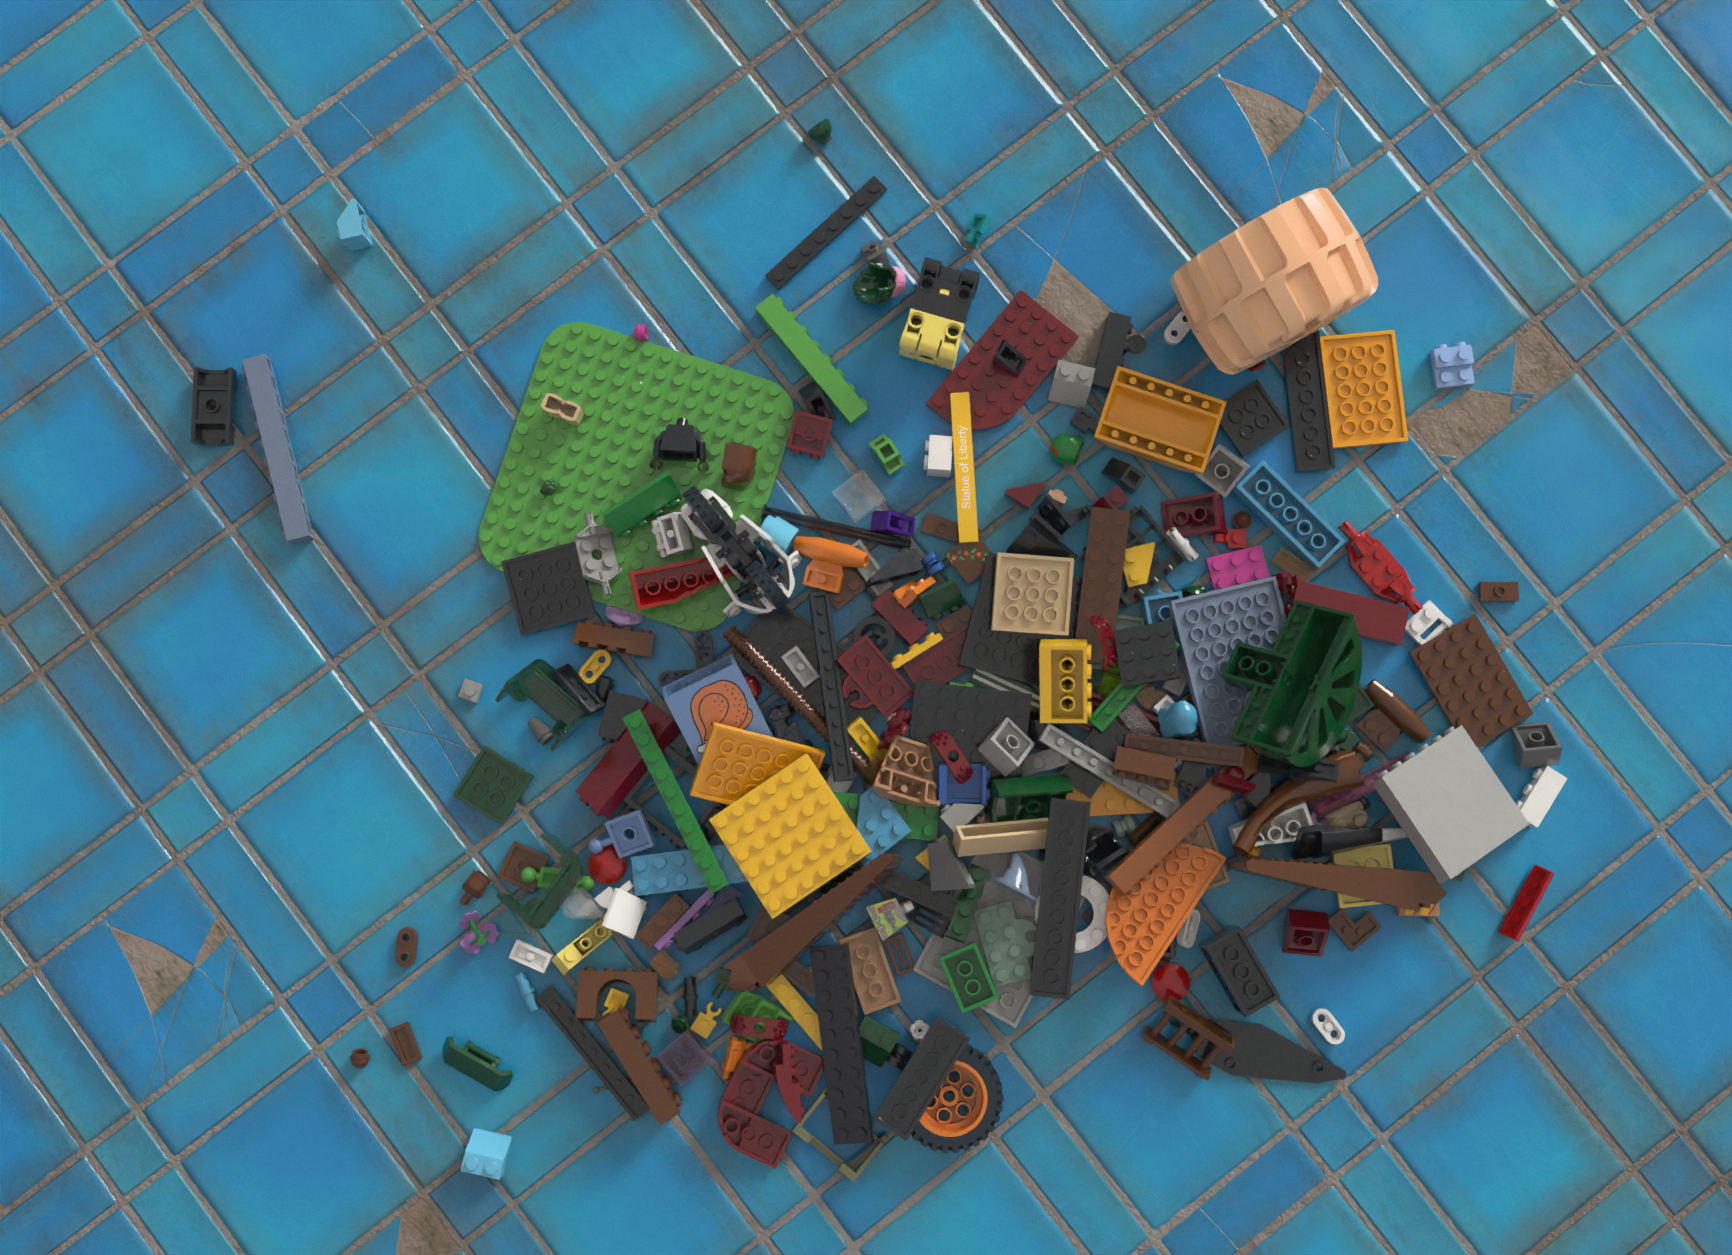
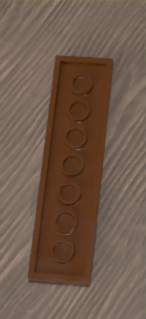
(1102, 575)

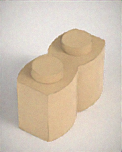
(557, 408)

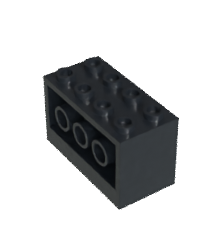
(1238, 970)

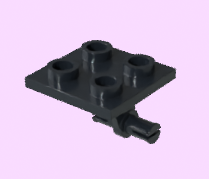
(1058, 519)

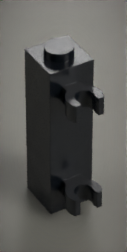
(710, 926)

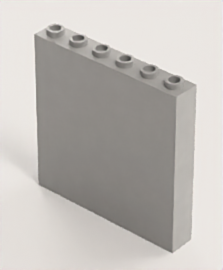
(1450, 803)

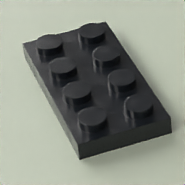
(1105, 745)

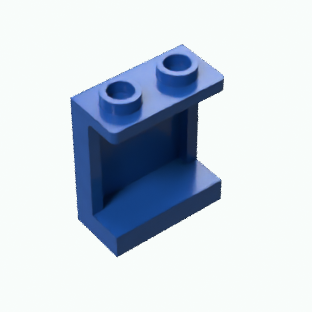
(970, 792)

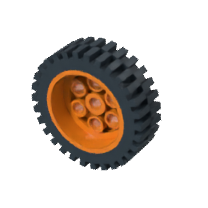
(983, 1104)

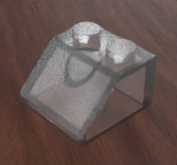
(582, 906)

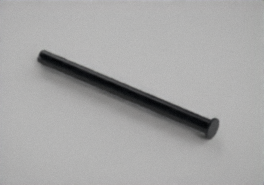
(837, 528)

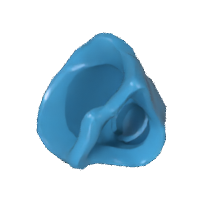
(1178, 720)

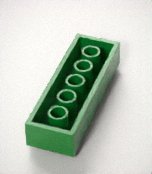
(921, 820)

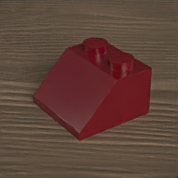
(1305, 932)

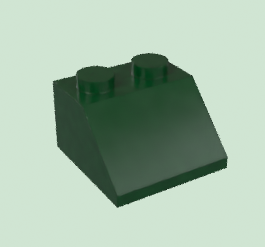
(940, 600)
(876, 1040)

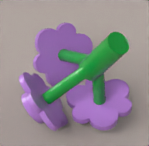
(479, 936)

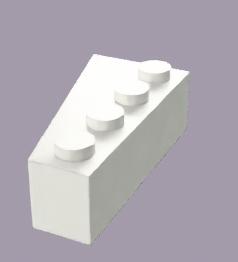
(1280, 829)

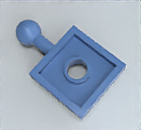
(617, 831)

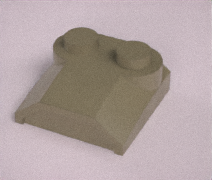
(1348, 816)

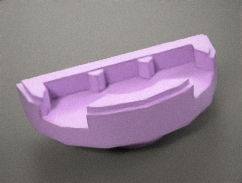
(623, 617)

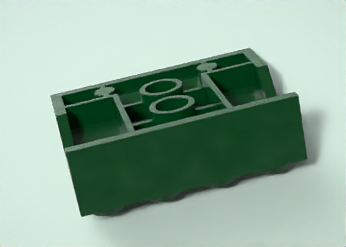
(1025, 797)

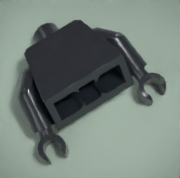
(679, 444)

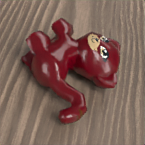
(897, 725)

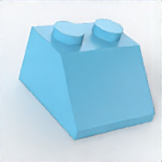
(353, 227)
(486, 1153)

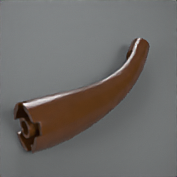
(1292, 794)

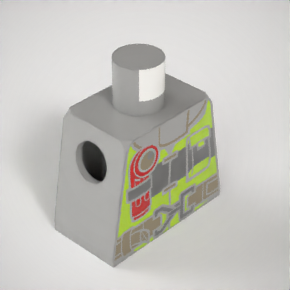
(889, 915)

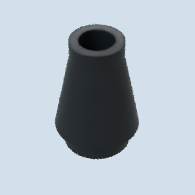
(603, 686)

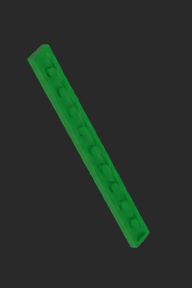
(676, 801)

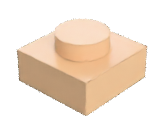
(1058, 496)

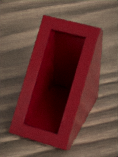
(1024, 495)

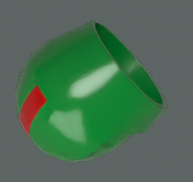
(1066, 448)

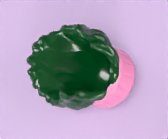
(879, 283)

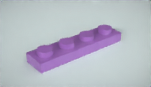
(692, 913)

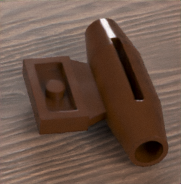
(1390, 717)

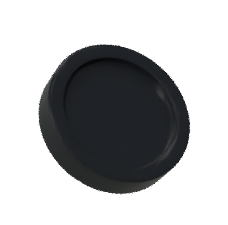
(1136, 344)

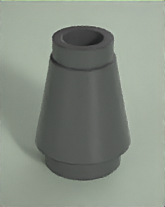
(541, 731)

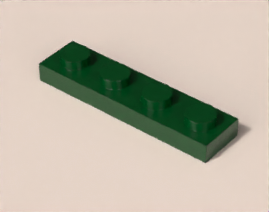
(967, 905)

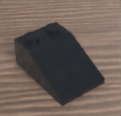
(1039, 541)

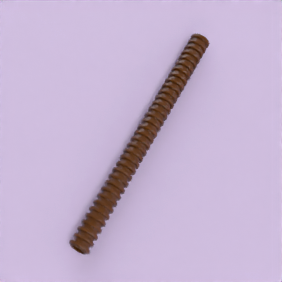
(788, 691)

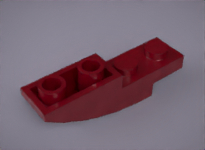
(788, 1088)

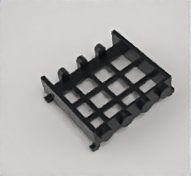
(1164, 567)

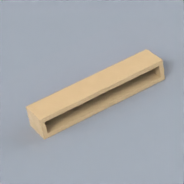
(1000, 837)

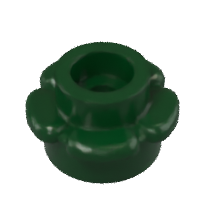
(548, 488)
(680, 1024)

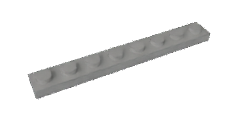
(1103, 769)

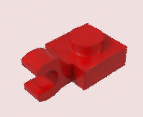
(1233, 538)

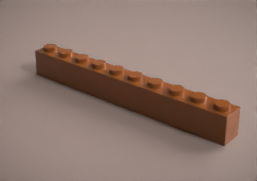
(1174, 828)

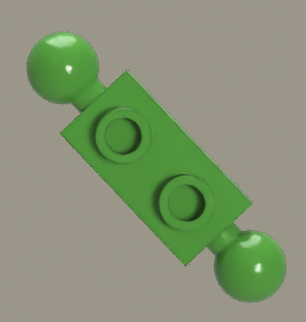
(547, 874)

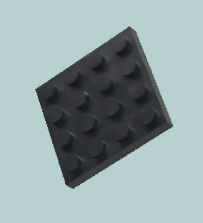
(548, 588)

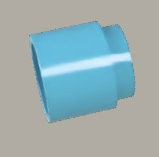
(780, 531)

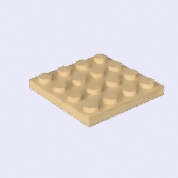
(1032, 594)

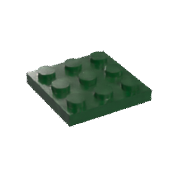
(493, 785)

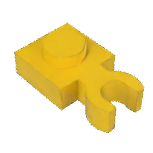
(615, 998)
(704, 1022)

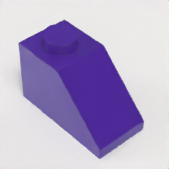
(892, 523)

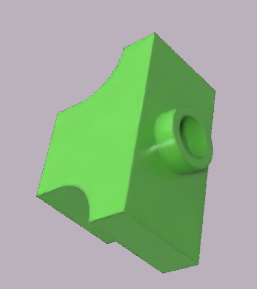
(887, 454)

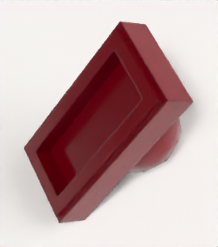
(1234, 781)

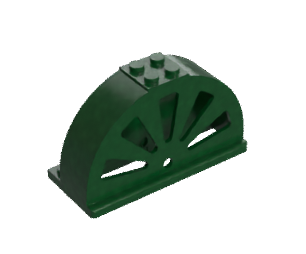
(1300, 686)

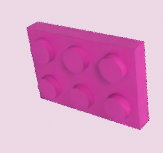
(1237, 567)

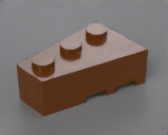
(1144, 767)

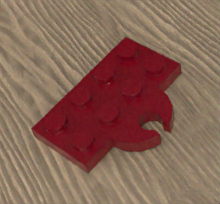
(872, 678)

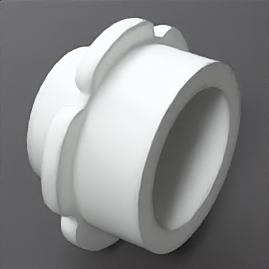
(914, 1029)

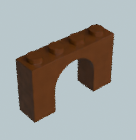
(593, 983)

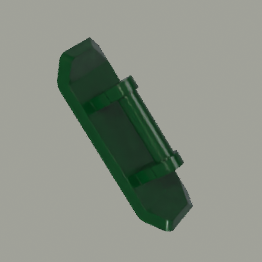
(475, 1067)

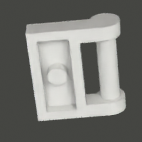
(1423, 620)

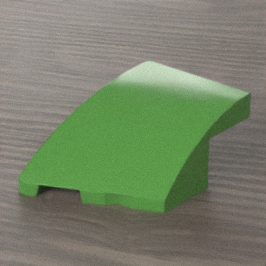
(756, 1006)

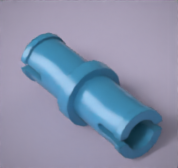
(526, 992)

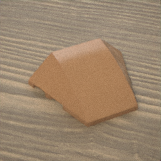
(907, 774)

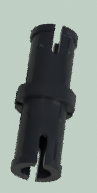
(690, 997)

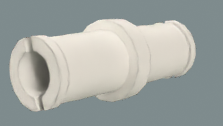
(1182, 544)

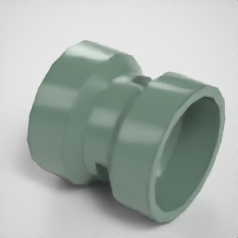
(1123, 827)

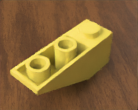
(581, 947)

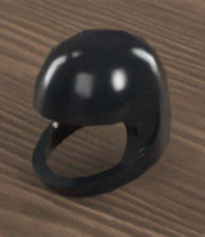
(1102, 850)

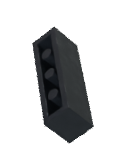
(1111, 350)

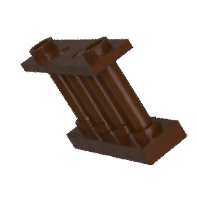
(1197, 1022)

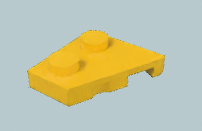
(1138, 564)

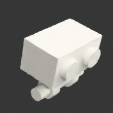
(671, 534)

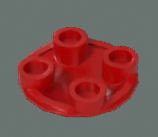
(607, 866)
(1171, 980)

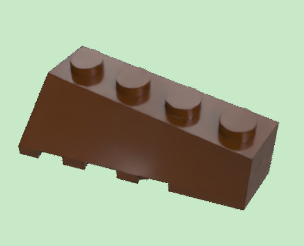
(614, 640)

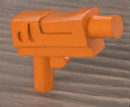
(735, 1049)

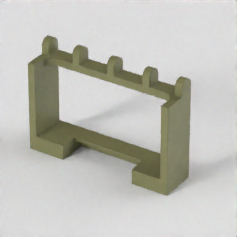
(842, 1165)

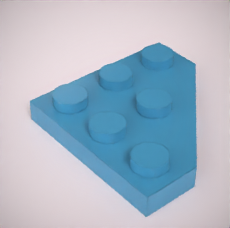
(878, 824)

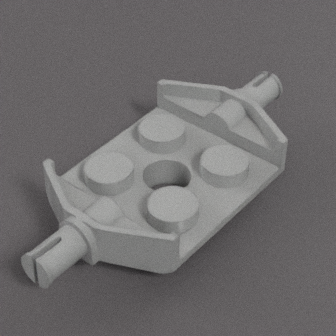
(597, 539)

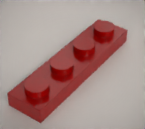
(1526, 903)

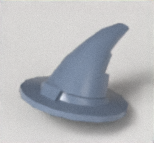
(1015, 877)

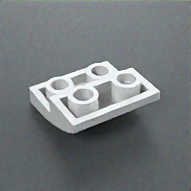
(624, 913)

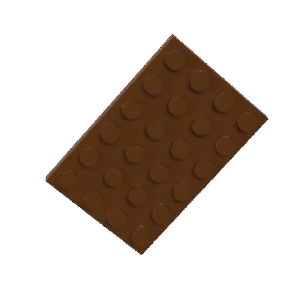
(1470, 681)

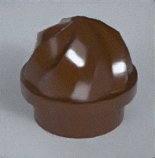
(1242, 519)
(359, 1058)

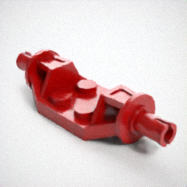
(1378, 568)

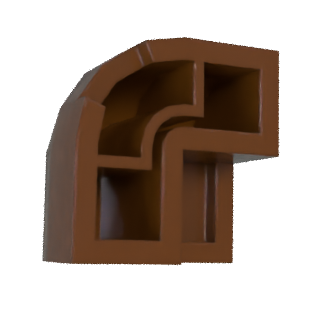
(738, 465)

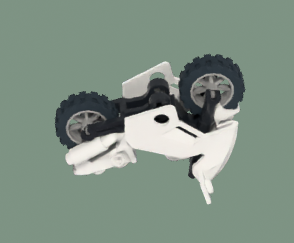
(733, 545)

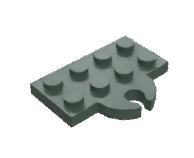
(1005, 942)

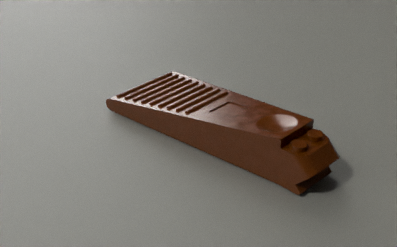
(1382, 885)
(784, 946)

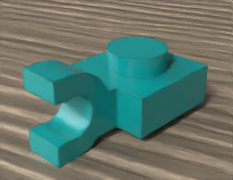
(977, 227)

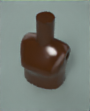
(474, 886)

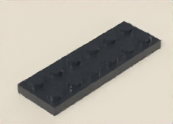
(921, 1078)

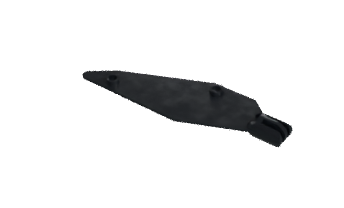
(1266, 1055)

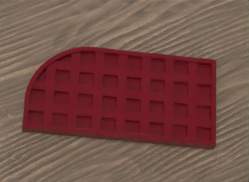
(993, 390)

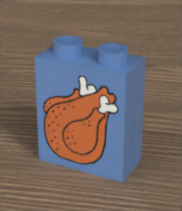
(713, 695)

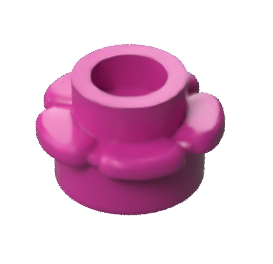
(641, 332)

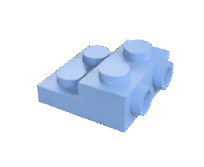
(1452, 365)

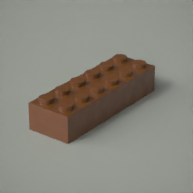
(640, 1063)

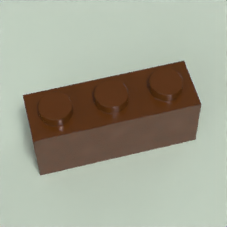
(663, 920)

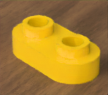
(595, 666)

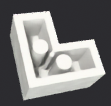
(939, 456)

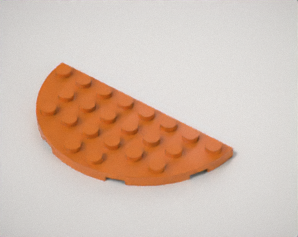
(1150, 916)

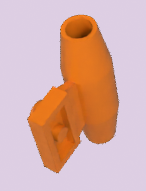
(828, 561)

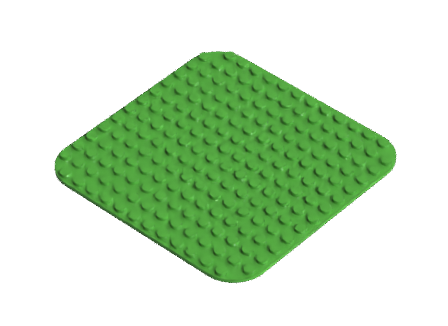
(627, 401)

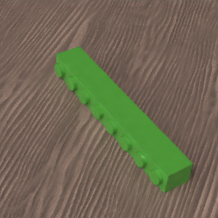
(811, 359)

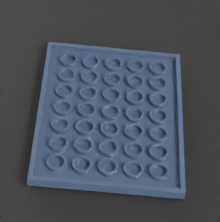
(1208, 632)

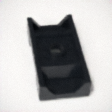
(215, 425)

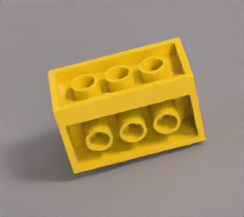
(1053, 685)

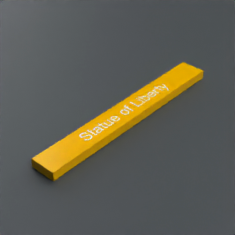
(964, 468)

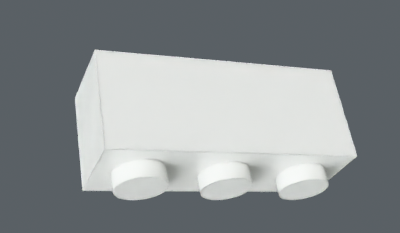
(1540, 794)

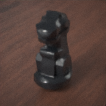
(778, 718)

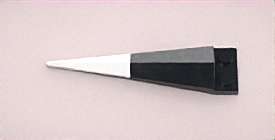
(1326, 840)

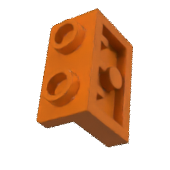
(911, 590)

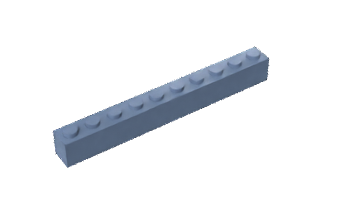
(277, 448)

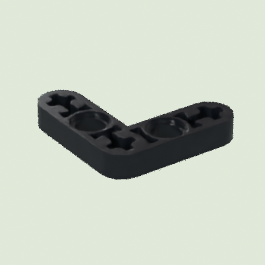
(699, 665)

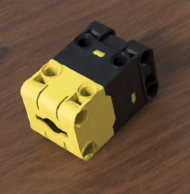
(938, 314)

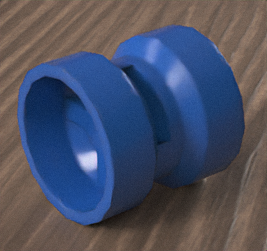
(930, 560)

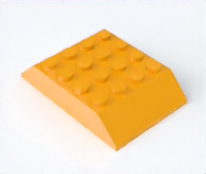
(1159, 421)

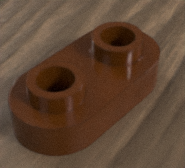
(408, 947)

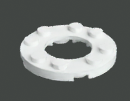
(1096, 931)

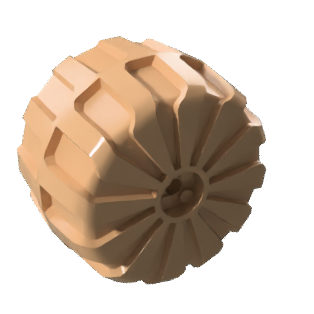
(1275, 281)

